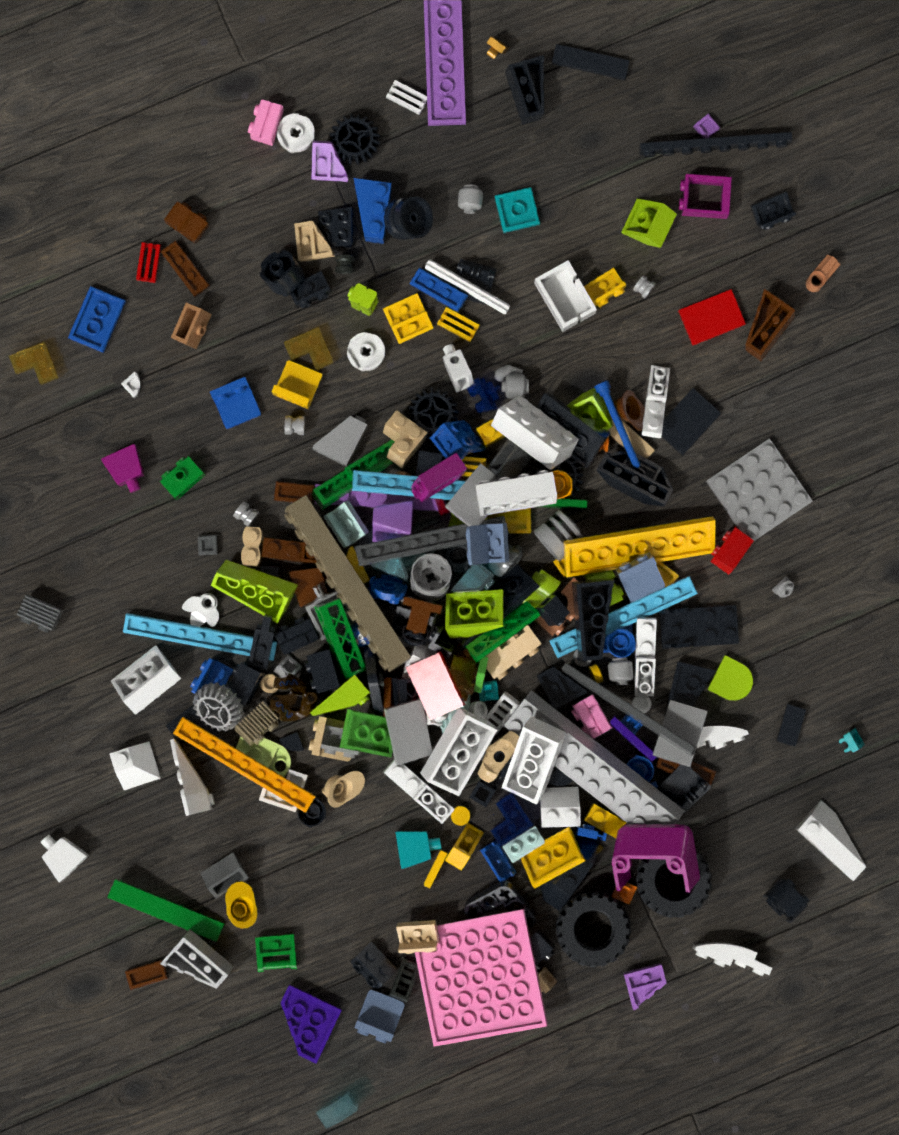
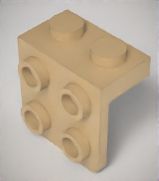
(315, 744)

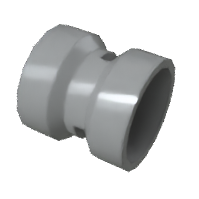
(294, 425)
(246, 514)

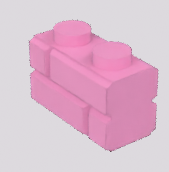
(266, 122)
(591, 716)

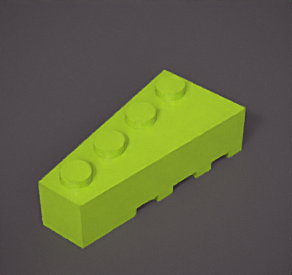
(255, 589)

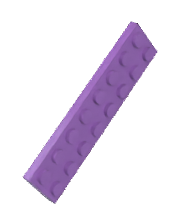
(444, 62)

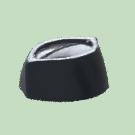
(314, 815)

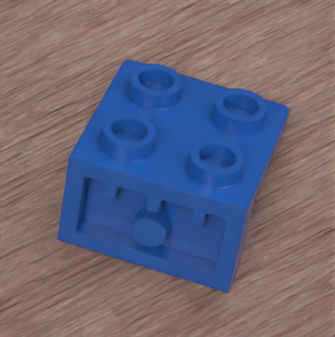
(235, 403)
(457, 438)
(211, 672)

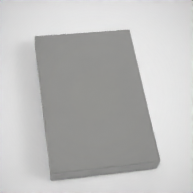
(464, 502)
(686, 723)
(408, 731)

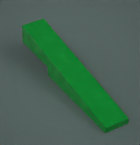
(342, 483)
(165, 910)

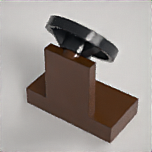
(418, 619)

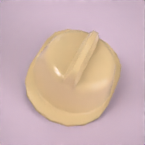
(343, 788)

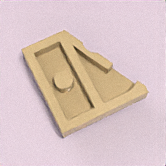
(311, 242)

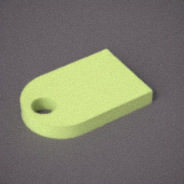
(266, 753)

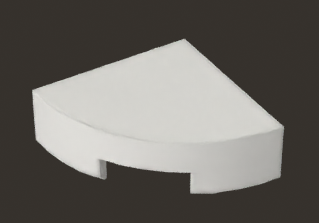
(132, 384)

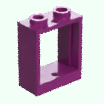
(724, 182)
(438, 477)

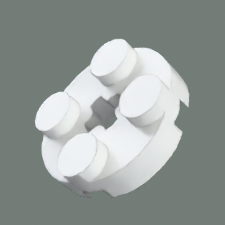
(297, 122)
(364, 362)

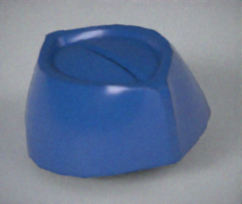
(621, 643)
(642, 767)

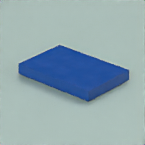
(97, 319)

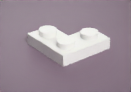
(268, 797)

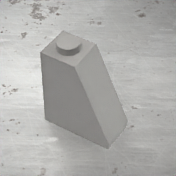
(343, 440)

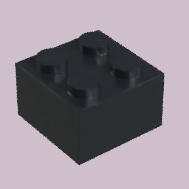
(323, 672)

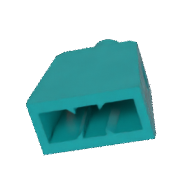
(415, 847)

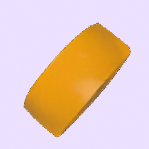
(563, 484)

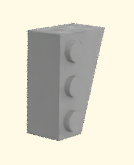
(199, 960)

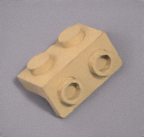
(417, 936)

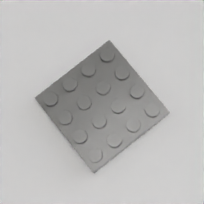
(759, 490)

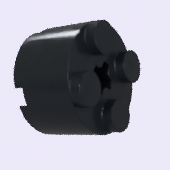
(281, 273)
(786, 899)

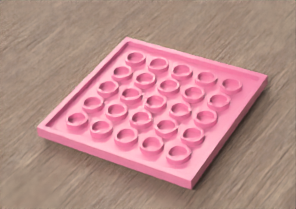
(481, 979)

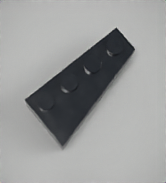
(591, 615)

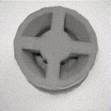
(644, 286)

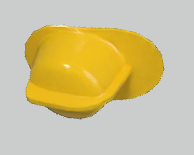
(241, 905)

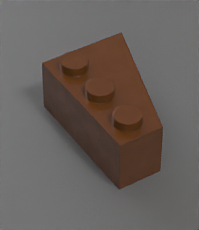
(769, 324)

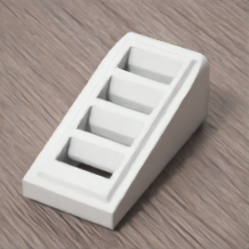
(510, 699)

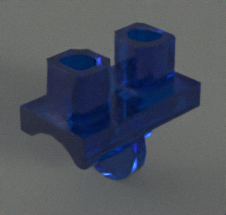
(487, 393)

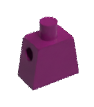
(125, 467)

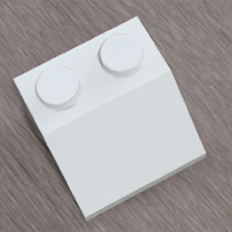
(560, 807)

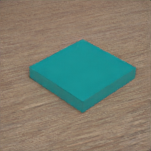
(517, 210)

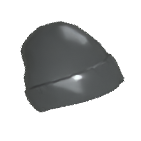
(502, 568)

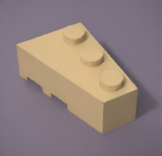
(512, 653)

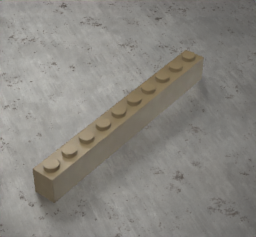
(347, 584)

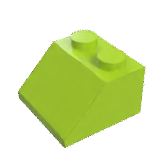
(649, 222)

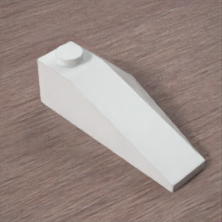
(195, 793)
(828, 835)

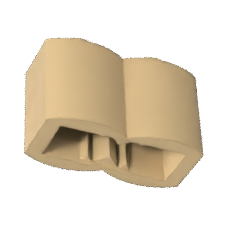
(251, 551)

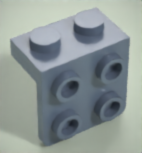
(487, 543)
(640, 577)
(379, 1016)

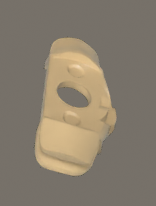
(490, 768)

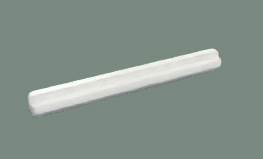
(467, 286)

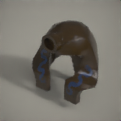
(297, 703)

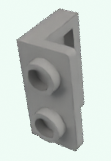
(332, 741)

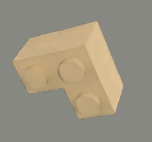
(407, 438)

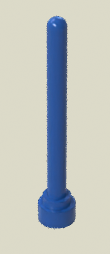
(604, 390)

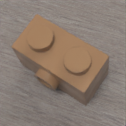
(191, 325)

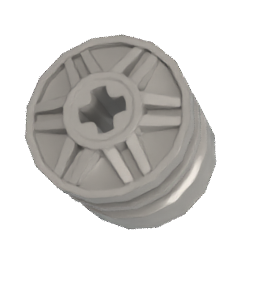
(554, 537)
(429, 567)

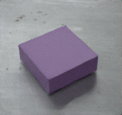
(706, 127)

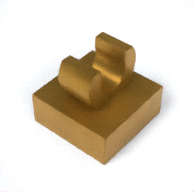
(497, 46)

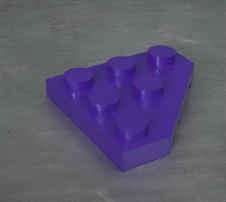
(309, 1021)

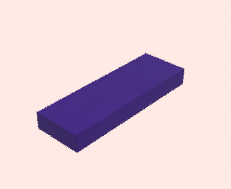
(629, 736)

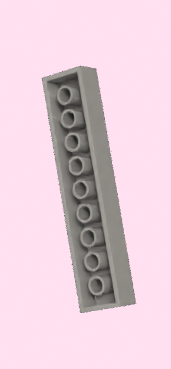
(599, 769)

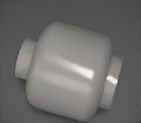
(470, 198)
(515, 386)
(620, 671)

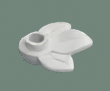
(200, 612)

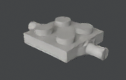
(333, 611)

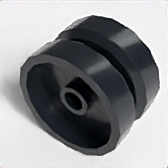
(408, 218)

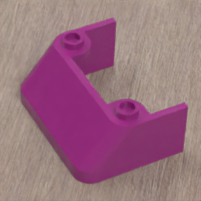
(656, 841)

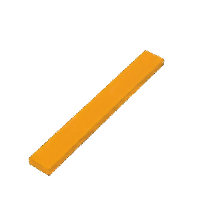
(244, 764)

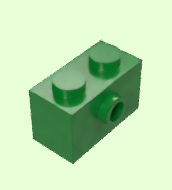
(182, 477)

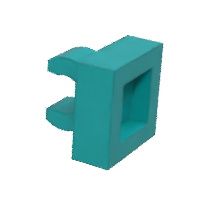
(489, 691)
(853, 740)

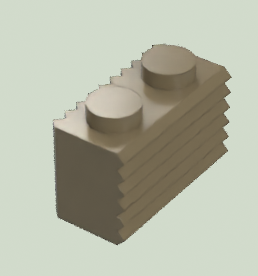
(257, 724)

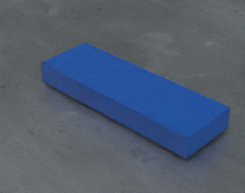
(438, 289)

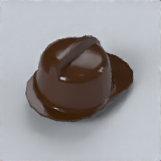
(630, 409)

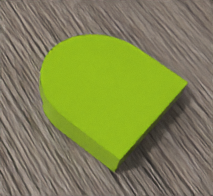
(731, 680)

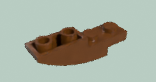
(286, 551)

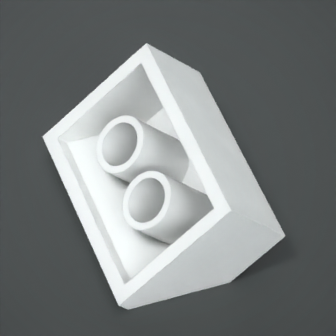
(145, 680)

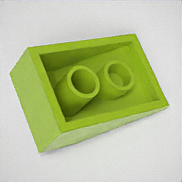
(473, 613)
(347, 696)

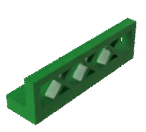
(494, 638)
(333, 641)

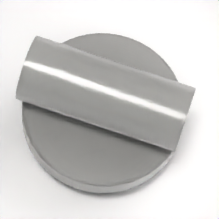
(784, 587)

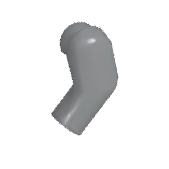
(503, 371)

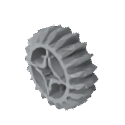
(218, 706)

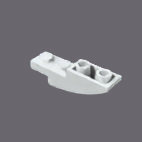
(655, 401)
(645, 657)
(719, 735)
(419, 791)
(725, 953)

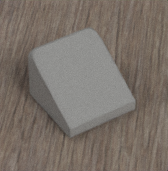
(287, 666)

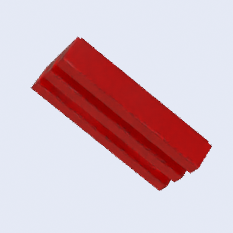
(141, 260)

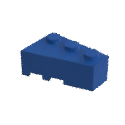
(372, 201)

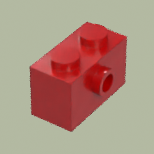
(731, 551)

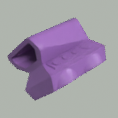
(392, 520)

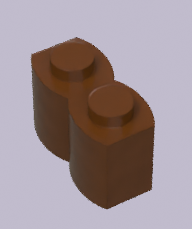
(187, 222)

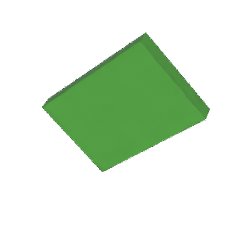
(366, 733)

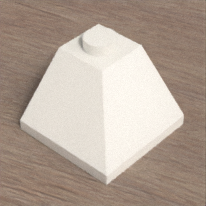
(135, 765)

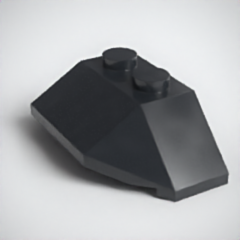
(645, 484)
(560, 889)

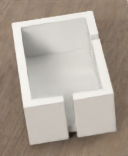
(563, 297)

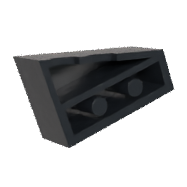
(526, 86)

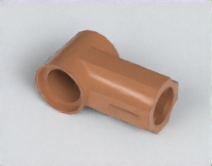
(822, 273)

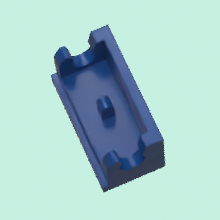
(498, 861)

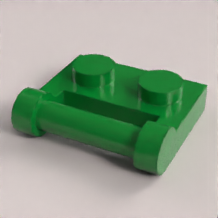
(275, 946)

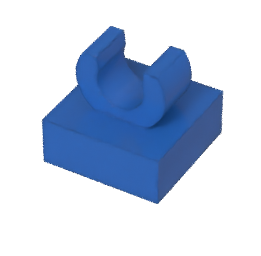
(631, 724)

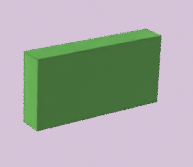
(481, 674)

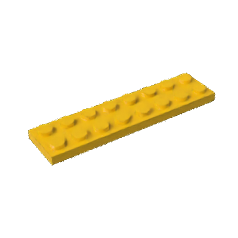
(663, 541)

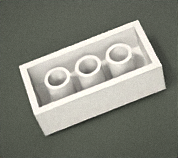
(534, 432)
(516, 493)
(458, 751)
(533, 760)

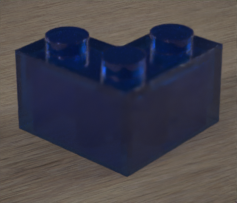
(515, 822)

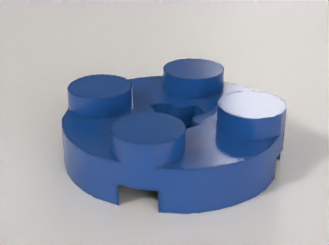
(387, 588)

